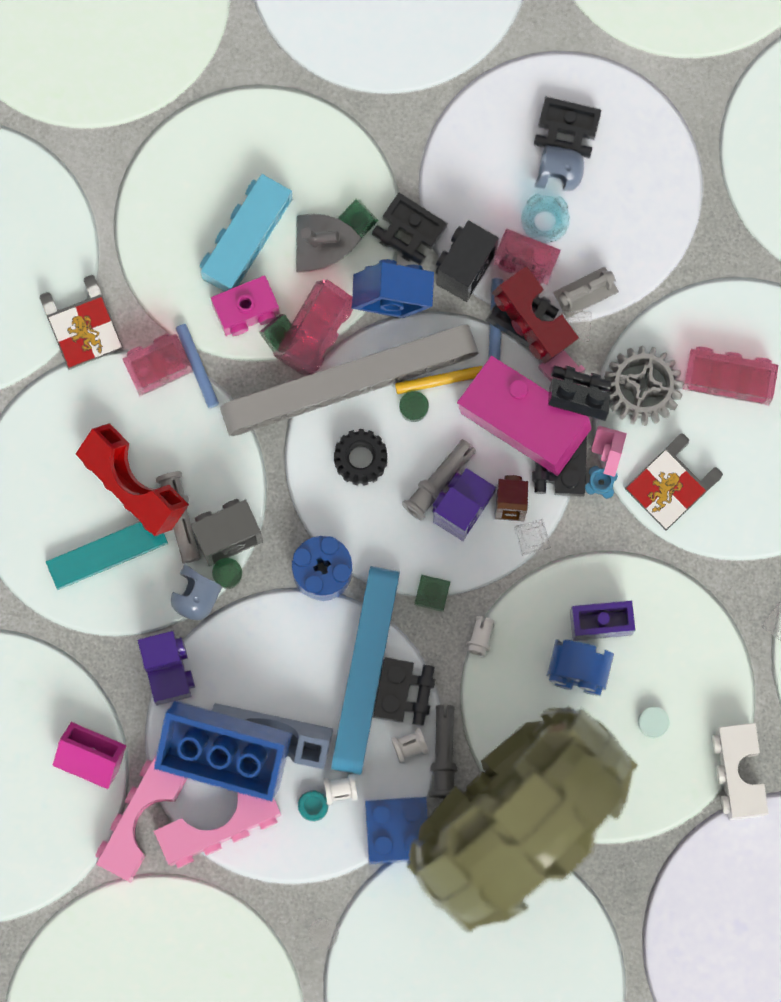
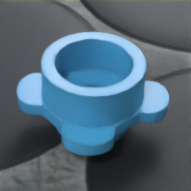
(593, 486)

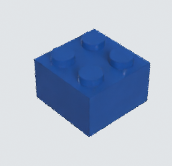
(393, 289)
(392, 827)

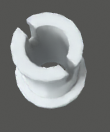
(480, 636)

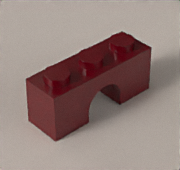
(516, 299)

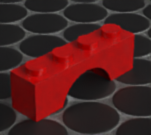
(107, 457)

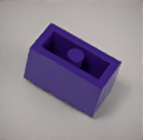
(602, 620)

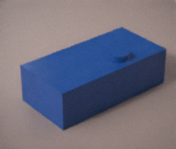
(222, 751)

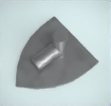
(322, 241)

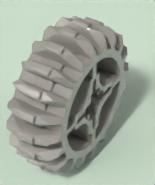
(649, 361)

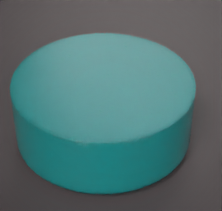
(313, 806)

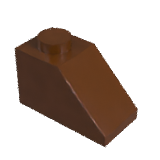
(511, 498)

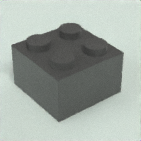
(226, 531)

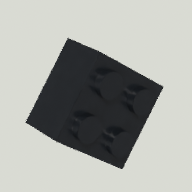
(466, 261)

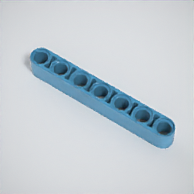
(365, 670)

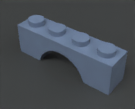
(308, 742)

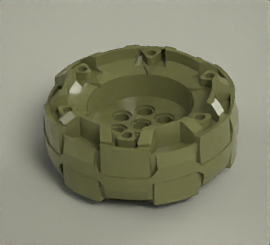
(522, 818)

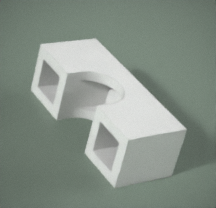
(740, 798)

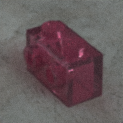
(521, 251)
(157, 364)

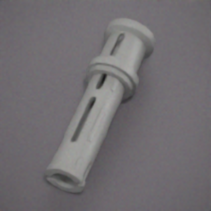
(431, 488)
(182, 529)

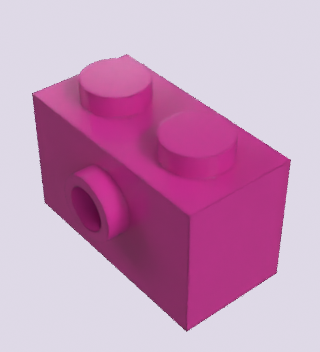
(245, 306)
(78, 757)

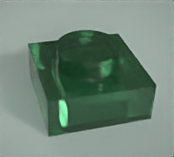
(358, 218)
(275, 331)
(432, 593)

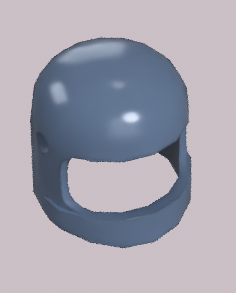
(562, 164)
(198, 597)

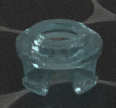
(556, 206)

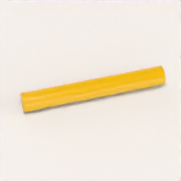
(437, 380)

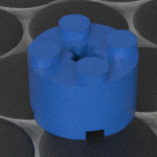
(326, 551)
(579, 666)

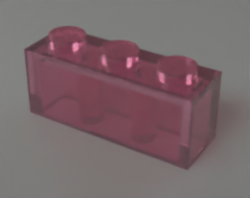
(315, 327)
(730, 376)

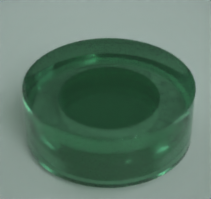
(413, 406)
(227, 573)

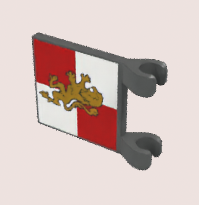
(83, 329)
(668, 487)

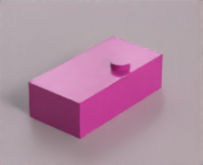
(521, 417)

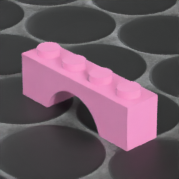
(182, 841)
(121, 853)

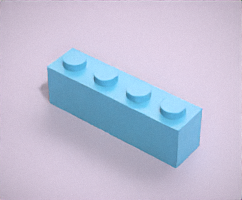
(246, 234)

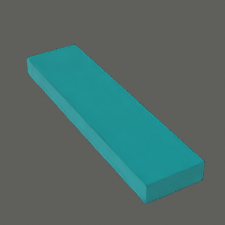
(103, 554)

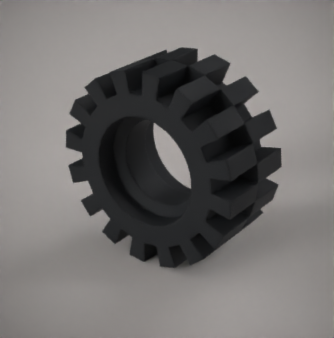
(360, 439)

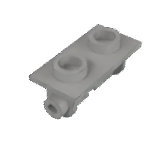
(587, 290)

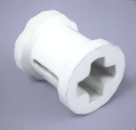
(410, 745)
(340, 789)

